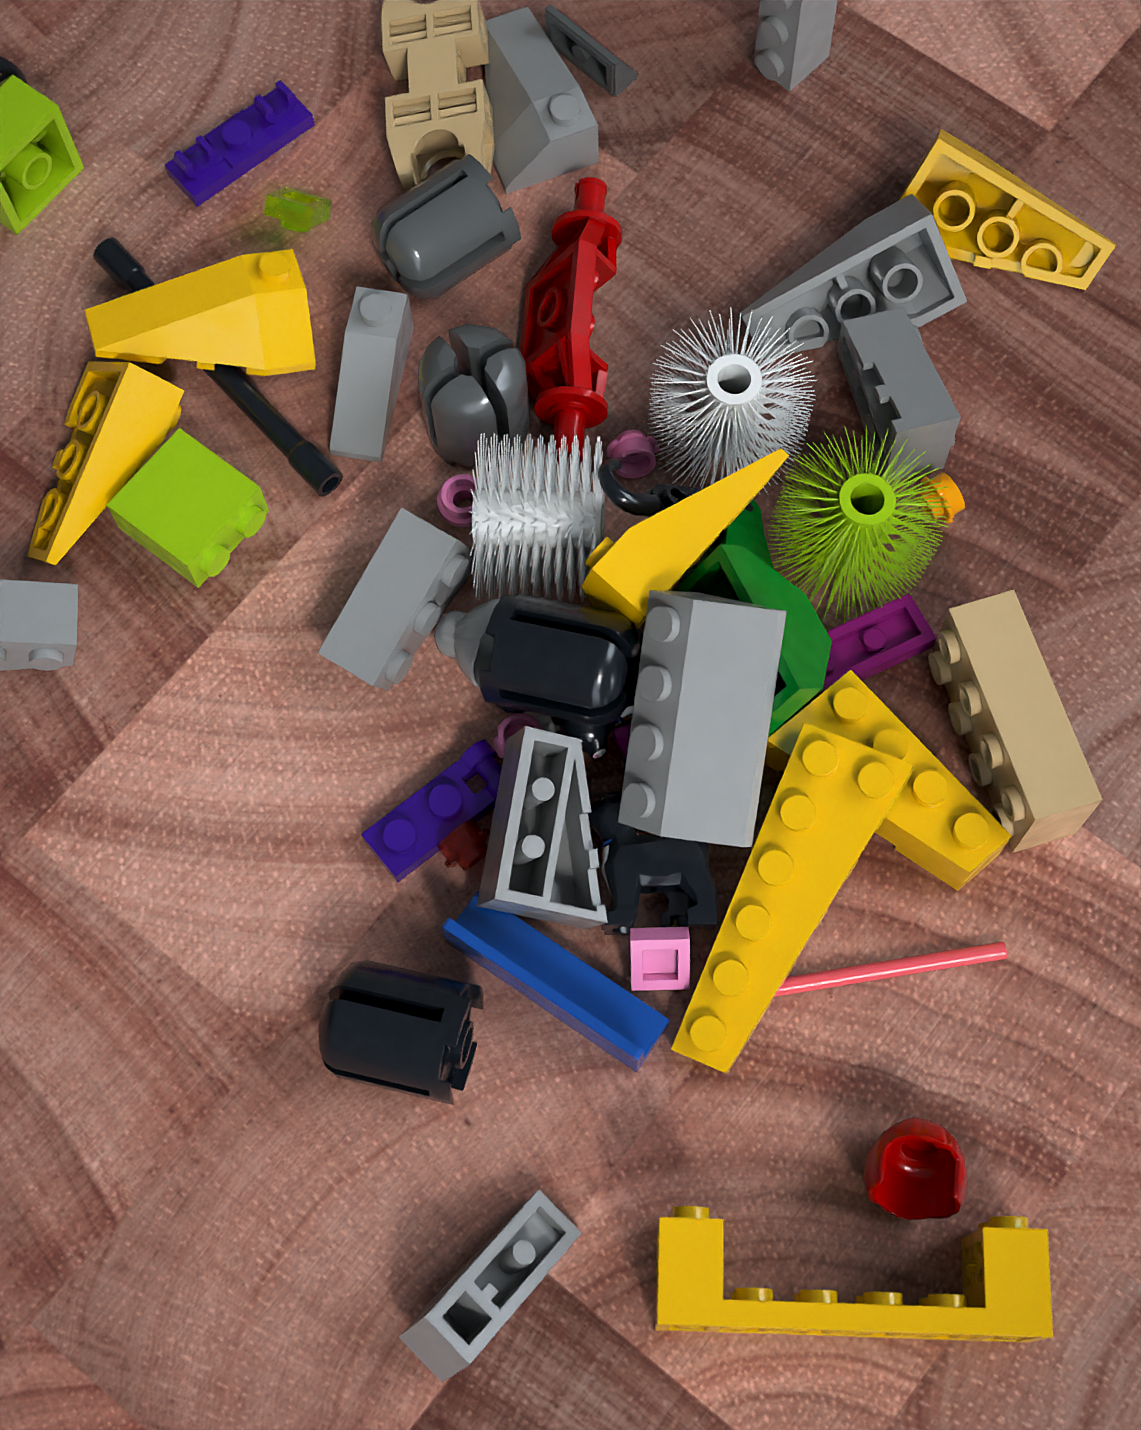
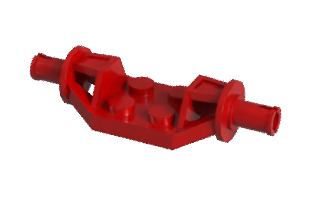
(561, 322)

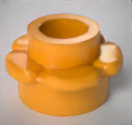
(951, 495)

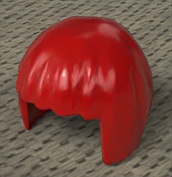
(916, 1171)

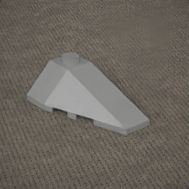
(873, 268)

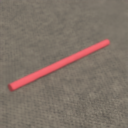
(893, 968)

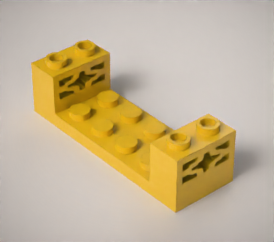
(1001, 1300)

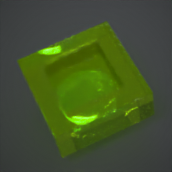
(297, 209)

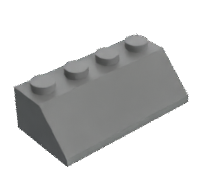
(701, 717)

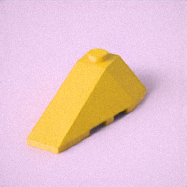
(1001, 220)
(229, 313)
(116, 425)
(670, 542)

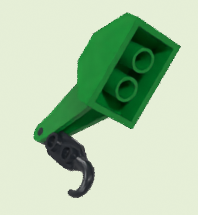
(742, 570)

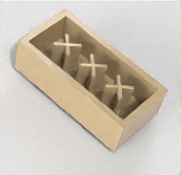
(1013, 722)

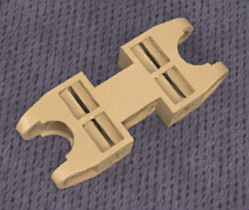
(442, 111)

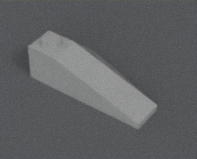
(536, 104)

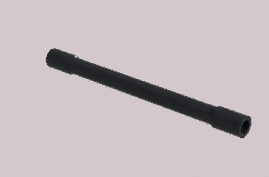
(301, 454)

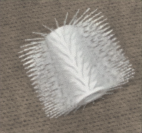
(729, 403)
(536, 516)

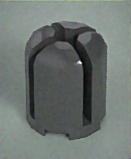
(443, 229)
(473, 391)

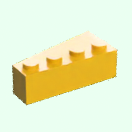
(934, 814)

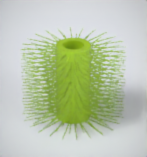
(855, 524)

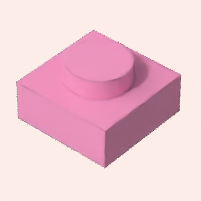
(660, 958)

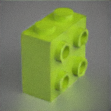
(189, 508)

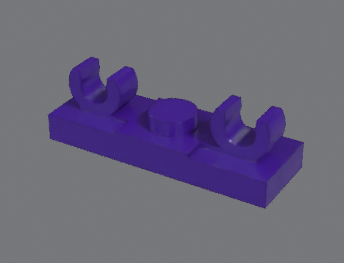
(239, 144)

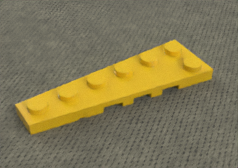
(805, 851)

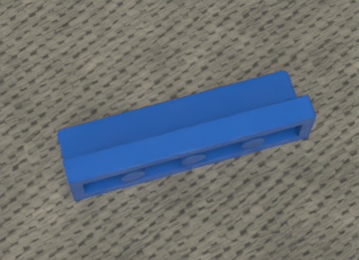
(557, 982)

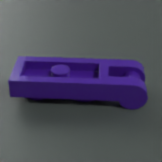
(426, 818)

